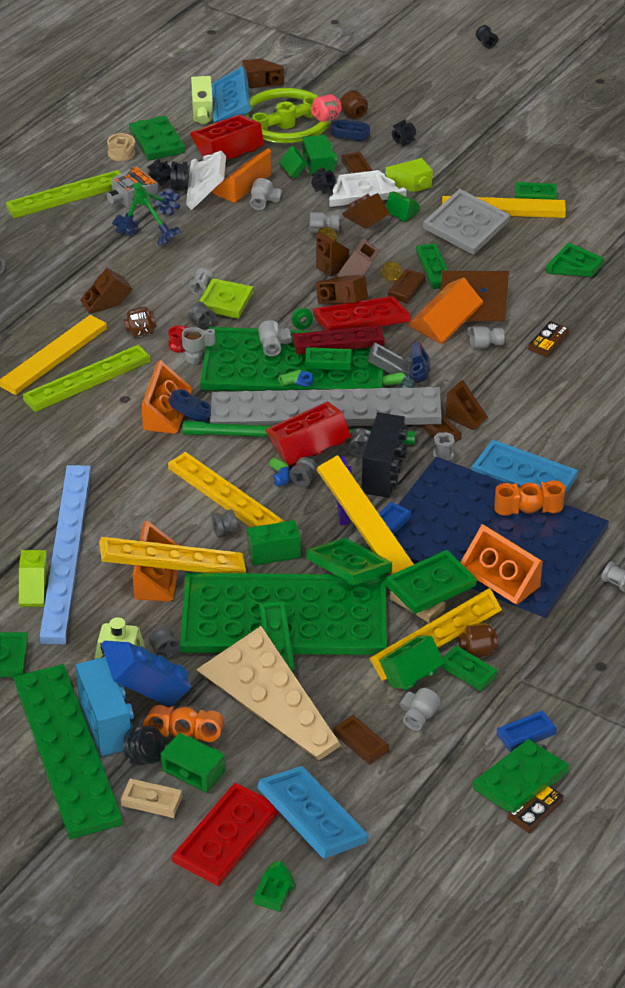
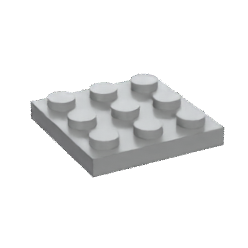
(466, 221)

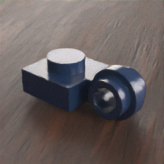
(420, 362)

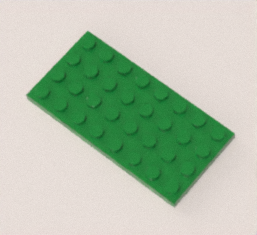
(241, 365)
(321, 611)

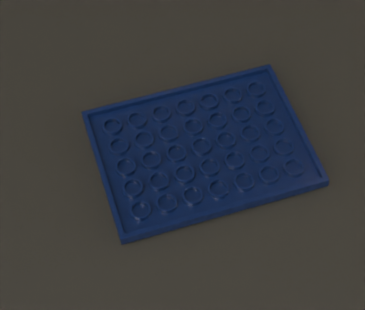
(454, 502)

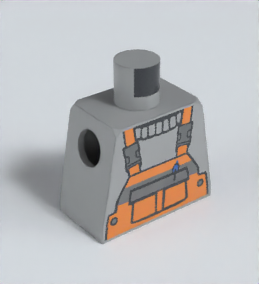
(123, 186)

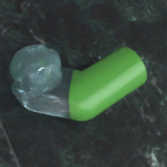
(399, 379)

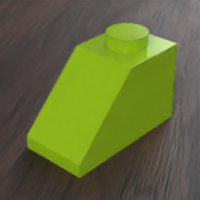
(411, 175)
(33, 578)

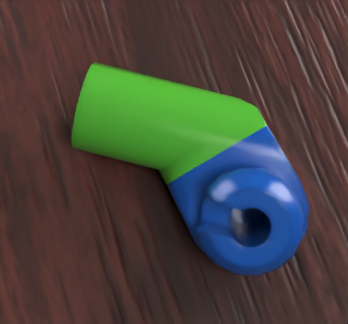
(297, 377)
(282, 468)

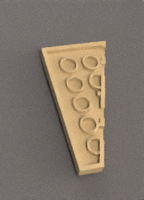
(265, 685)

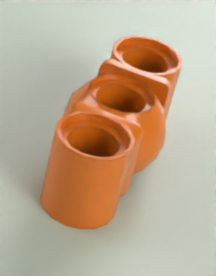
(529, 497)
(196, 720)

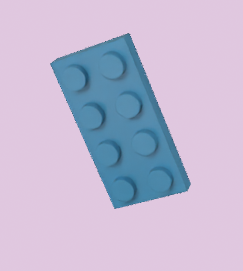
(231, 95)
(521, 467)
(312, 811)

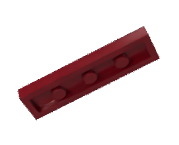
(339, 338)

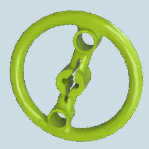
(286, 114)

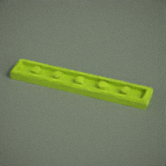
(61, 195)
(86, 378)

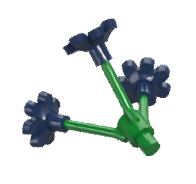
(166, 202)

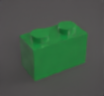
(318, 153)
(273, 542)
(411, 662)
(193, 762)

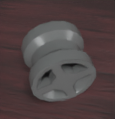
(201, 315)
(358, 442)
(303, 472)
(224, 523)
(164, 642)

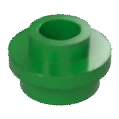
(298, 314)

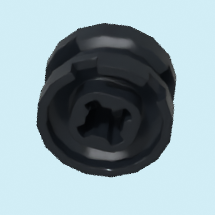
(179, 175)
(143, 745)

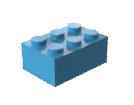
(103, 705)

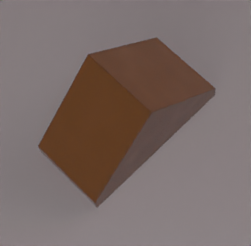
(463, 407)

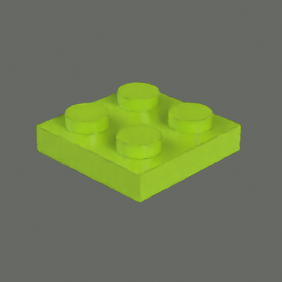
(227, 297)

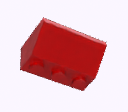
(230, 136)
(309, 433)

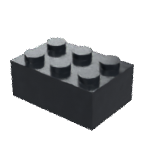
(384, 455)

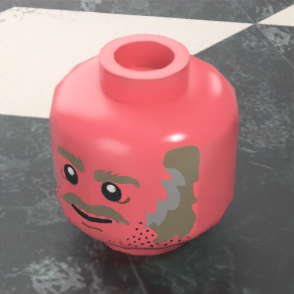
(326, 108)

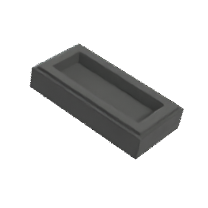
(388, 360)

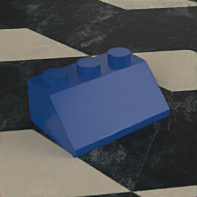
(146, 672)

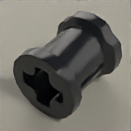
(485, 35)

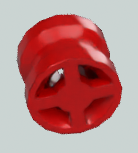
(175, 337)

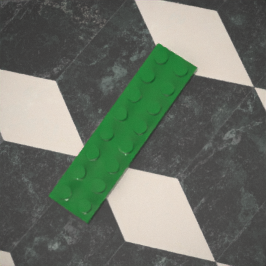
(67, 752)

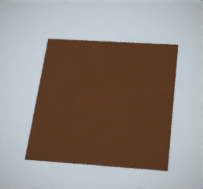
(493, 300)

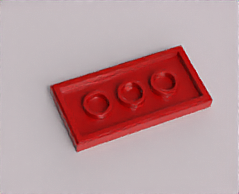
(362, 314)
(225, 834)

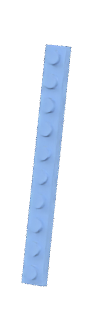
(65, 555)

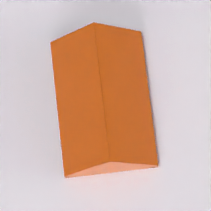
(242, 179)
(447, 311)
(156, 410)
(503, 565)
(154, 582)

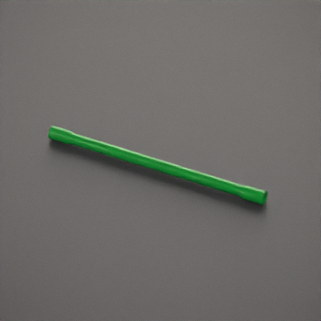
(203, 428)

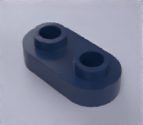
(350, 129)
(190, 405)

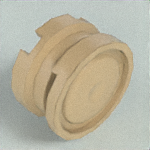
(121, 147)

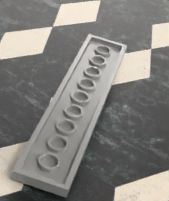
(357, 405)

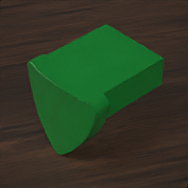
(293, 162)
(401, 206)
(274, 887)

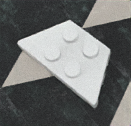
(204, 177)
(355, 185)

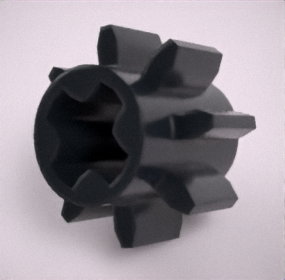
(404, 132)
(160, 172)
(323, 180)

